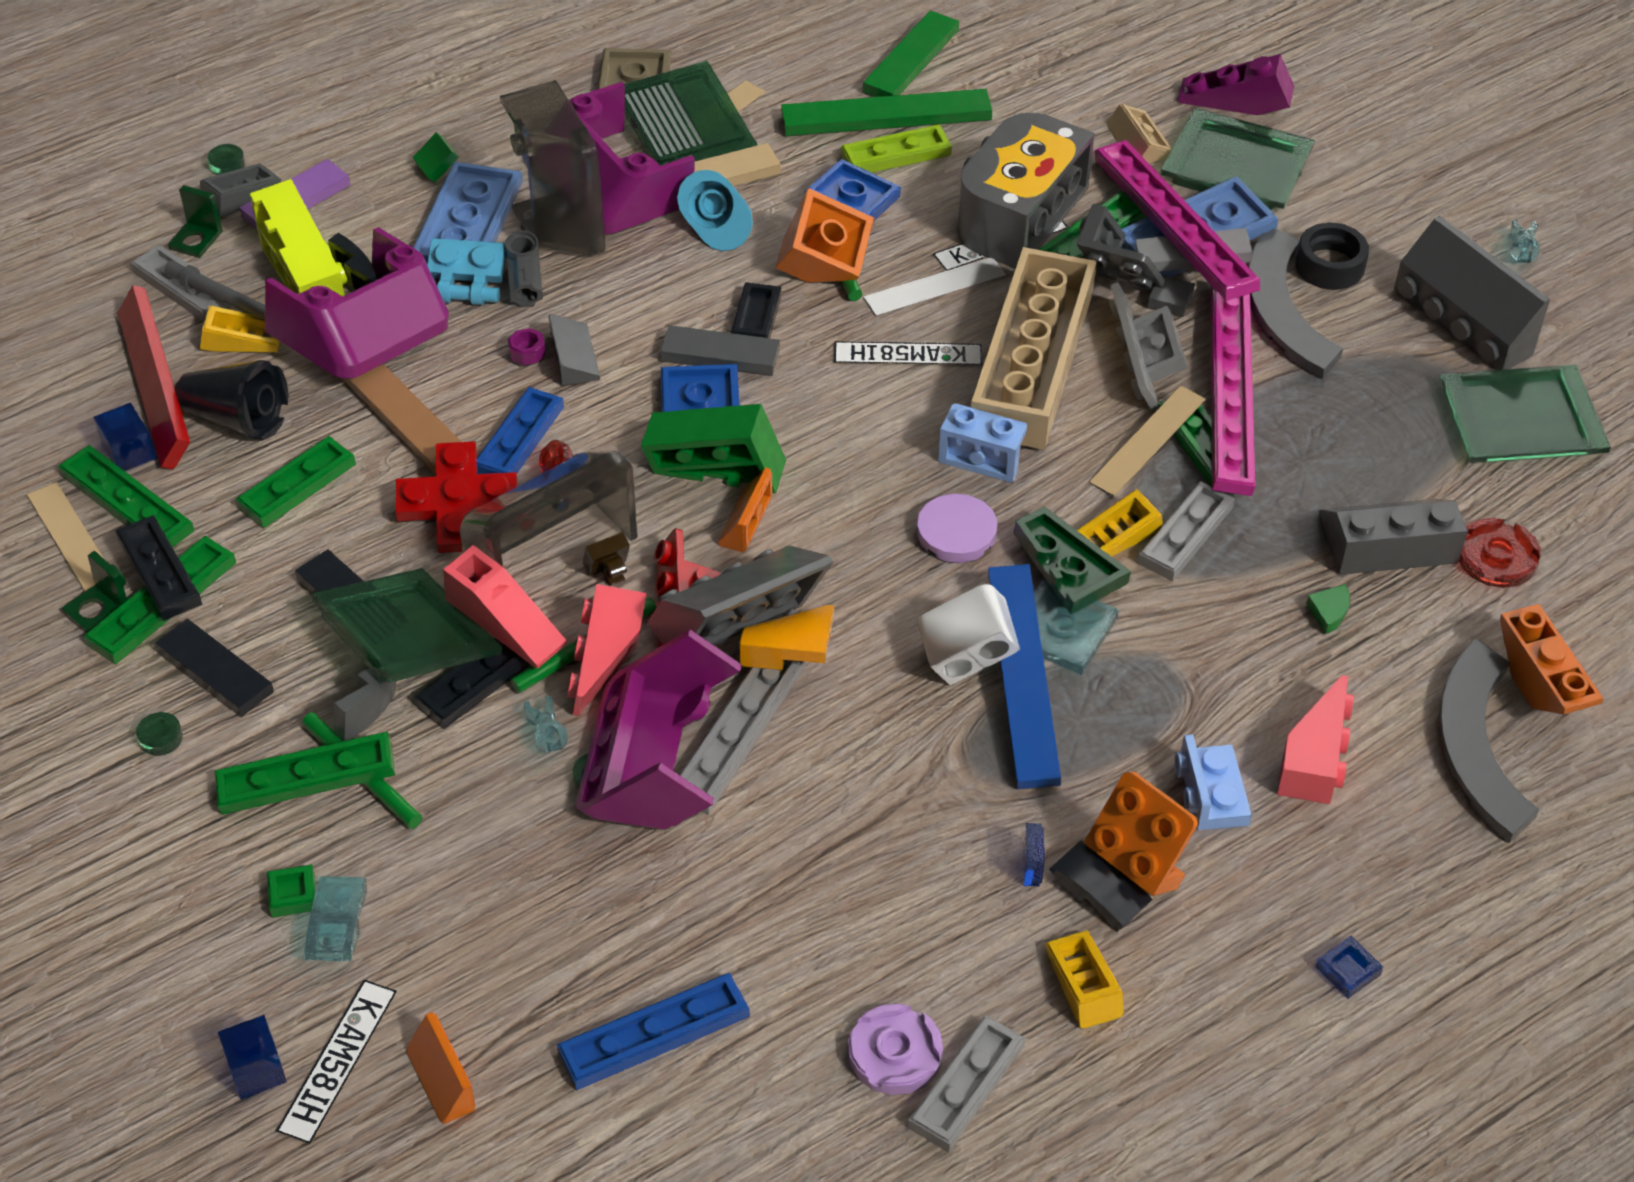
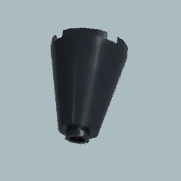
(237, 396)

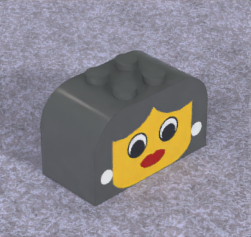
(1022, 185)

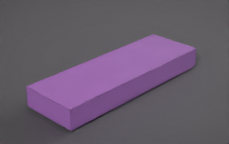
(313, 186)

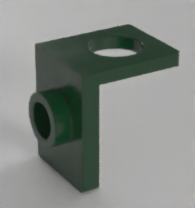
(201, 219)
(107, 591)

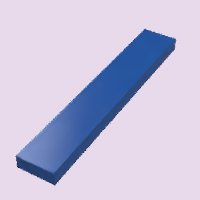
(1026, 684)

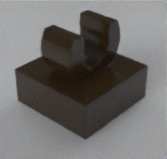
(608, 557)

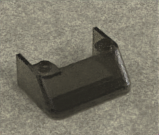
(561, 171)
(551, 498)

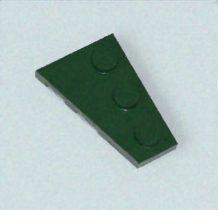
(1068, 560)

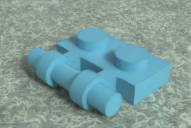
(467, 261)

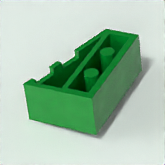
(714, 443)

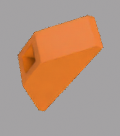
(1545, 664)

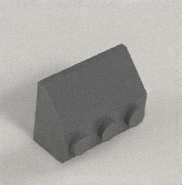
(1394, 535)

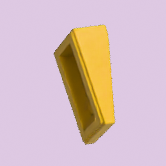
(229, 329)
(1123, 510)
(1095, 1003)

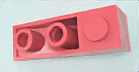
(500, 606)
(610, 640)
(1313, 748)

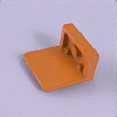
(1143, 834)

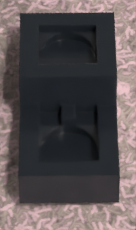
(353, 260)
(1103, 885)

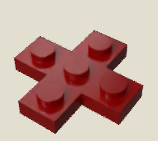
(451, 492)

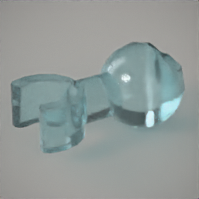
(1525, 246)
(549, 734)

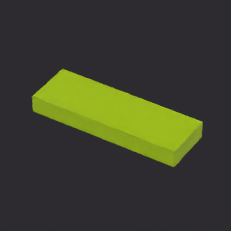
(898, 149)

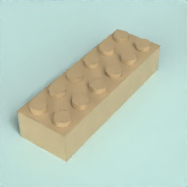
(1036, 341)

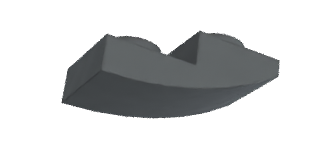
(362, 707)

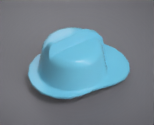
(715, 210)

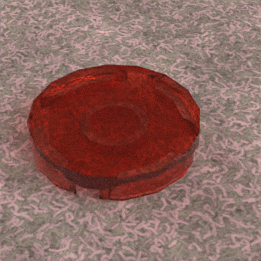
(1499, 553)

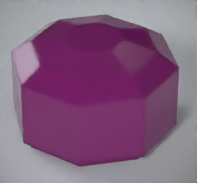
(526, 346)

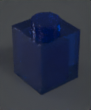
(125, 437)
(252, 1057)

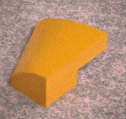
(792, 637)

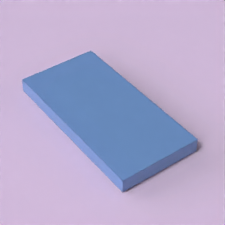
(470, 205)
(1222, 208)

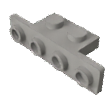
(1151, 344)

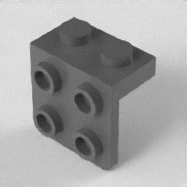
(1102, 242)

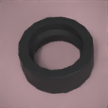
(1327, 273)

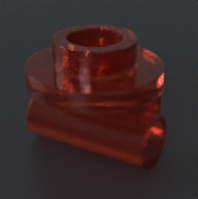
(554, 454)

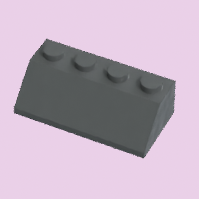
(1472, 295)
(741, 595)

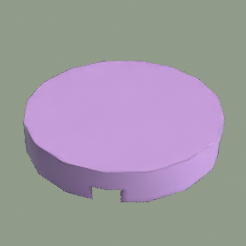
(957, 527)
(895, 1049)

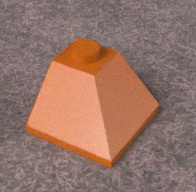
(824, 240)

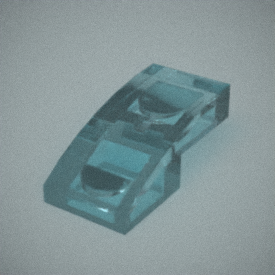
(335, 918)

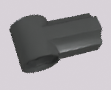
(523, 268)

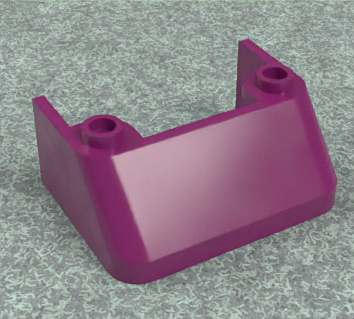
(631, 186)
(368, 325)
(639, 734)

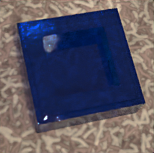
(1033, 854)
(1349, 966)

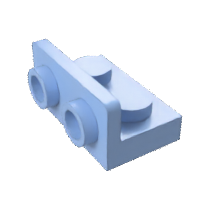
(981, 442)
(1213, 785)

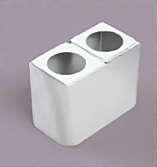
(968, 633)

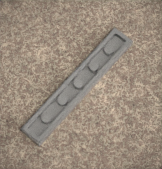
(740, 727)

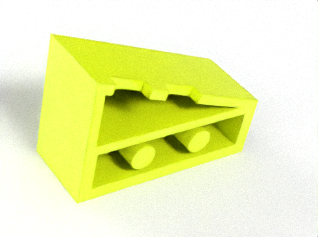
(293, 240)

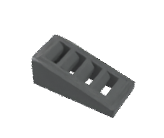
(234, 187)

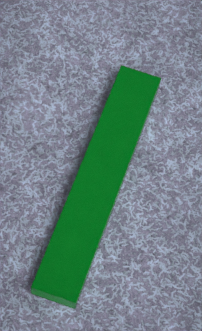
(886, 112)

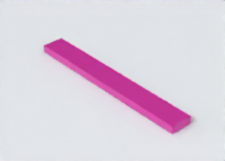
(1177, 221)
(1232, 395)

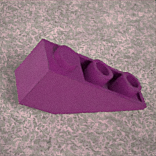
(1244, 88)

